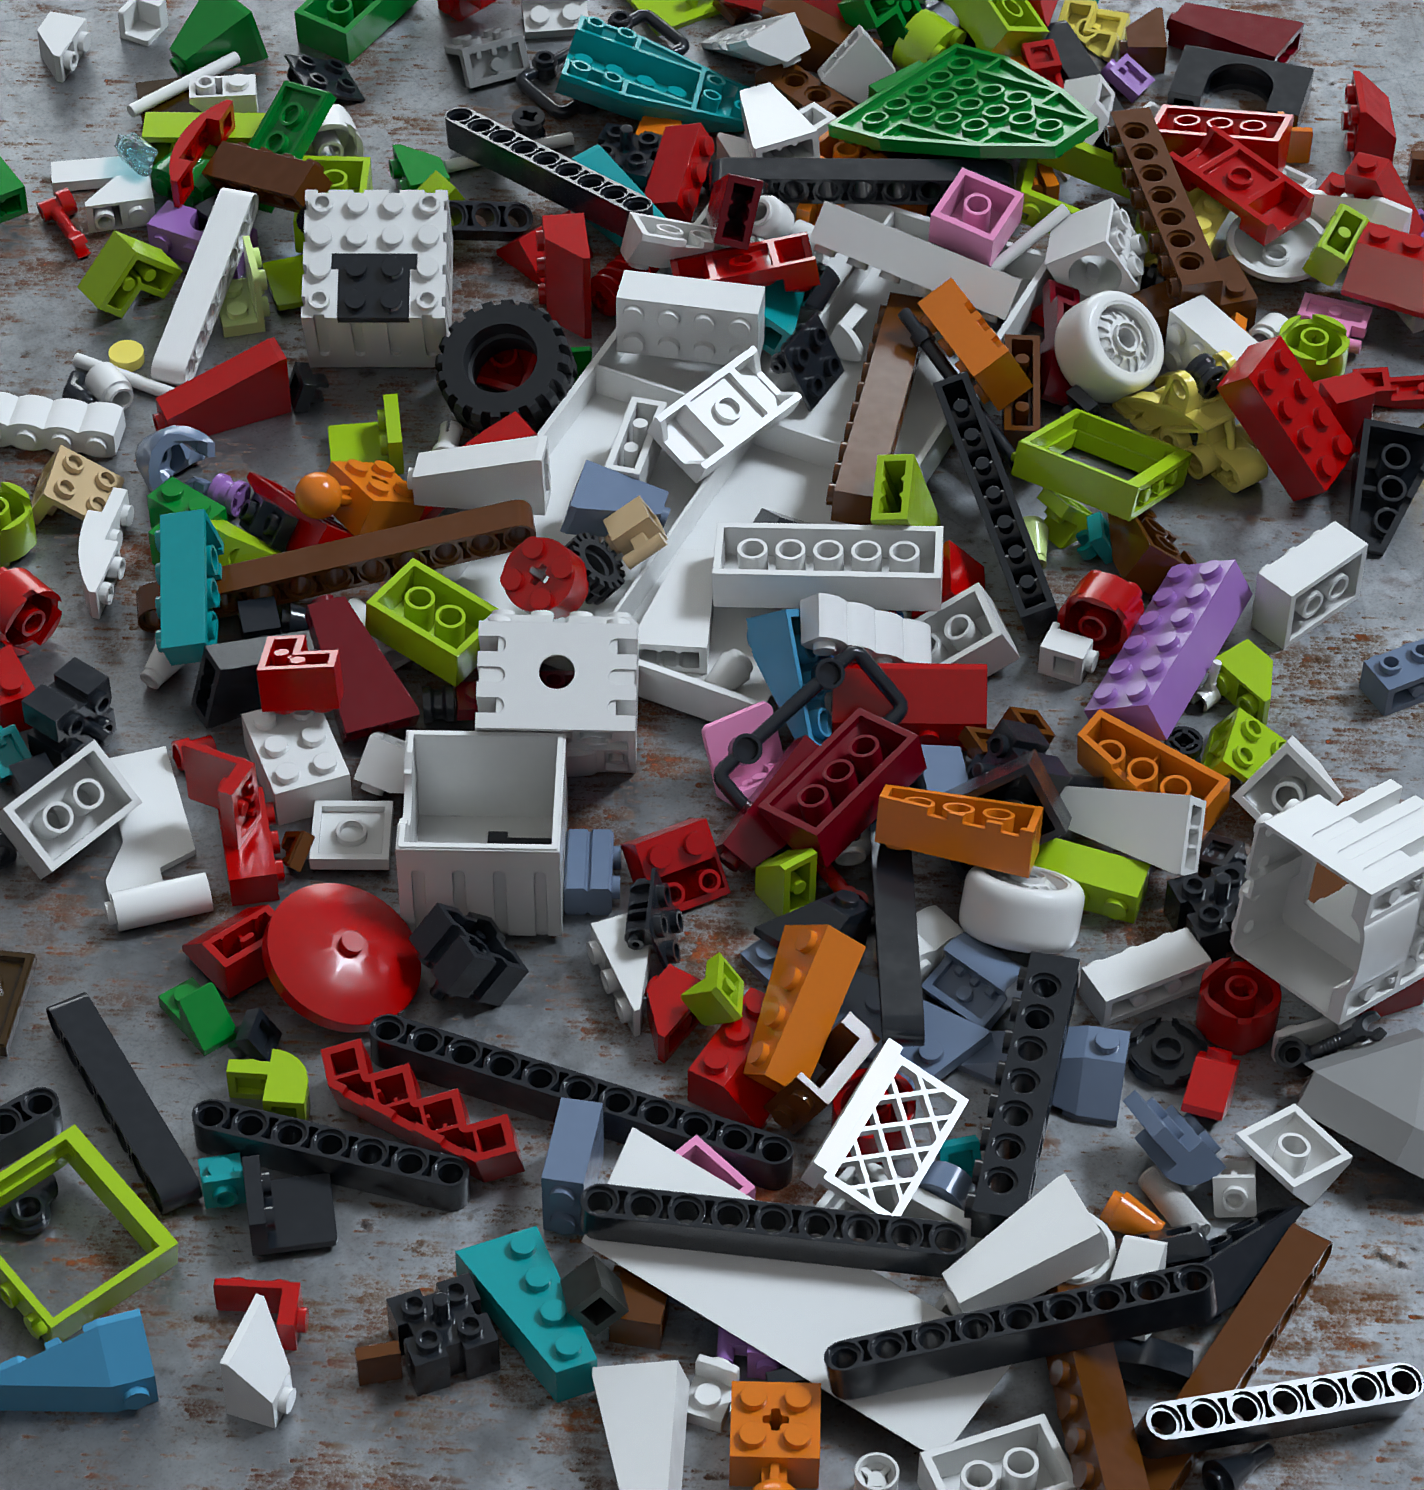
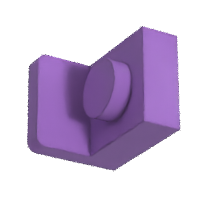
(1127, 77)

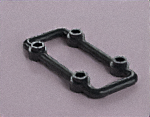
(546, 64)
(825, 675)

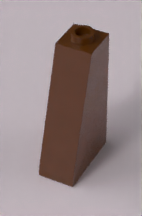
(821, 30)

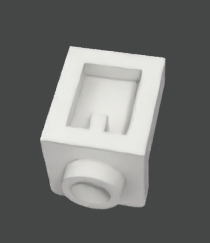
(1235, 1188)
(711, 1392)

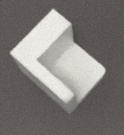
(142, 20)

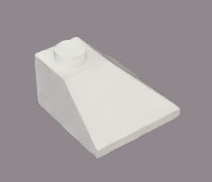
(1286, 776)
(256, 1369)

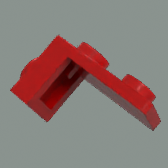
(281, 1298)

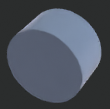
(948, 1183)

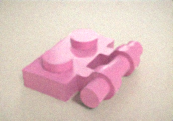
(1352, 315)

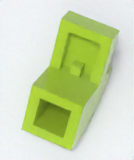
(278, 1083)

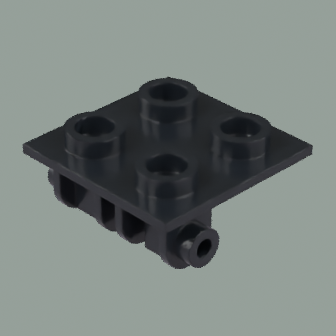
(324, 75)
(810, 360)
(654, 919)

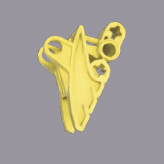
(1179, 410)

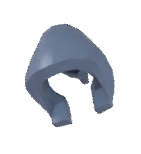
(165, 455)

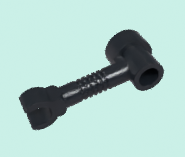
(1293, 1052)

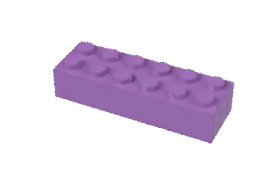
(1172, 646)

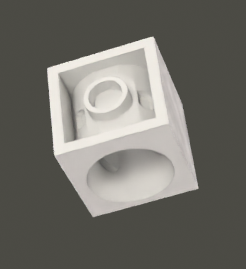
(1097, 251)

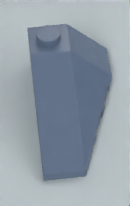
(1088, 1076)

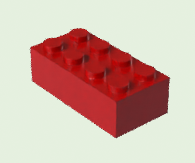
(1286, 418)

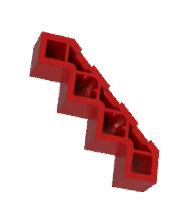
(436, 1123)

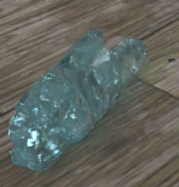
(136, 153)

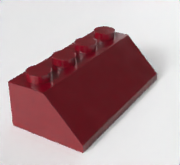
(840, 785)

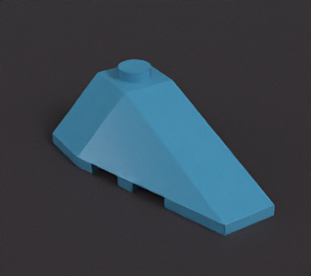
(787, 668)
(92, 1372)

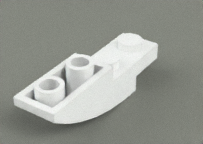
(100, 550)

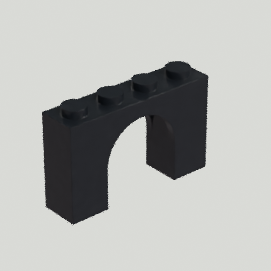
(1210, 71)

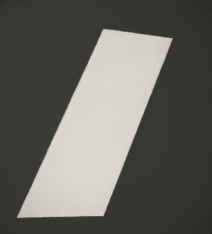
(791, 1306)

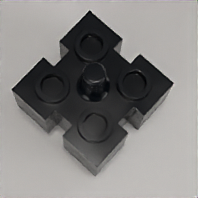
(630, 151)
(69, 712)
(1013, 740)
(1206, 906)
(467, 956)
(443, 1334)

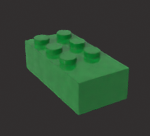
(346, 26)

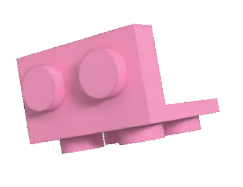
(720, 733)

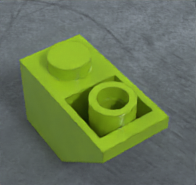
(1246, 679)

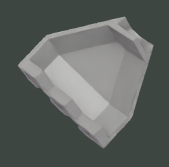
(1374, 1097)

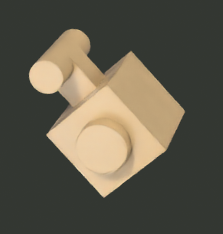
(634, 532)

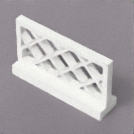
(862, 1107)

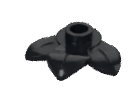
(32, 1203)

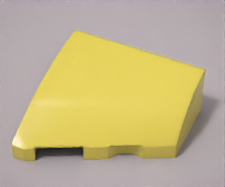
(1096, 27)

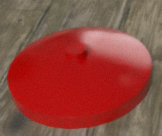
(340, 956)

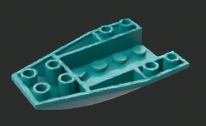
(642, 78)

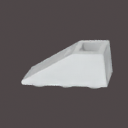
(1095, 96)
(622, 969)

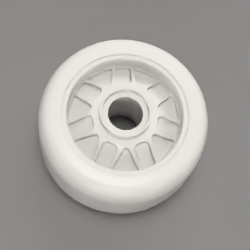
(1109, 346)
(1022, 912)

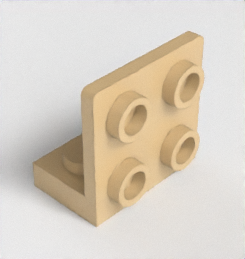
(72, 485)

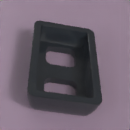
(819, 295)
(1183, 1242)

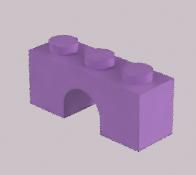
(178, 234)

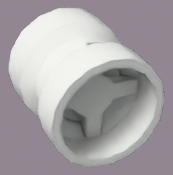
(876, 1472)

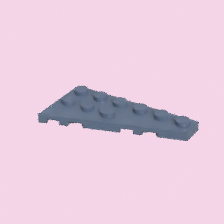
(948, 1037)

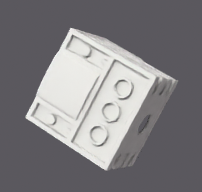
(593, 710)
(1357, 941)

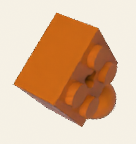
(359, 496)
(775, 1435)

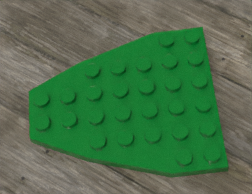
(969, 107)

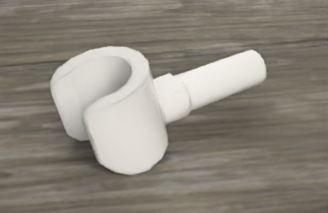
(1209, 692)

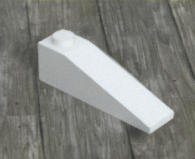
(657, 240)

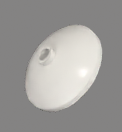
(1280, 259)

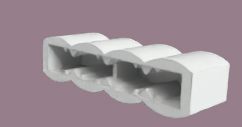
(41, 423)
(834, 624)

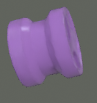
(229, 493)

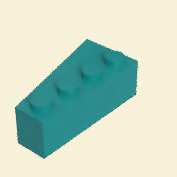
(187, 585)
(528, 1305)

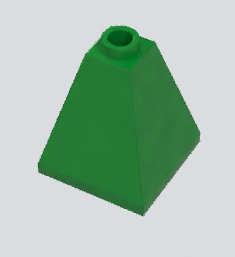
(215, 31)

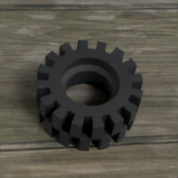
(602, 568)

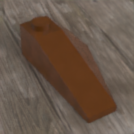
(1144, 550)

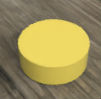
(127, 355)

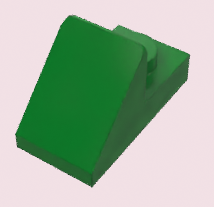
(199, 1014)

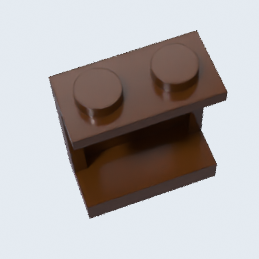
(841, 1056)

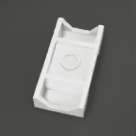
(721, 415)

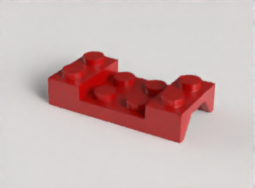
(1245, 185)
(760, 265)

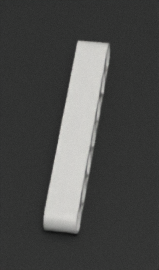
(204, 287)

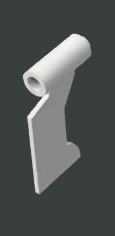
(153, 841)

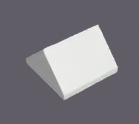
(1295, 1152)

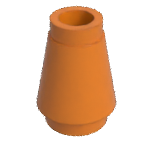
(1129, 1216)

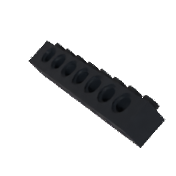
(997, 504)
(1026, 1091)

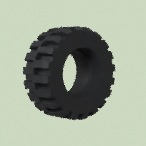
(489, 333)

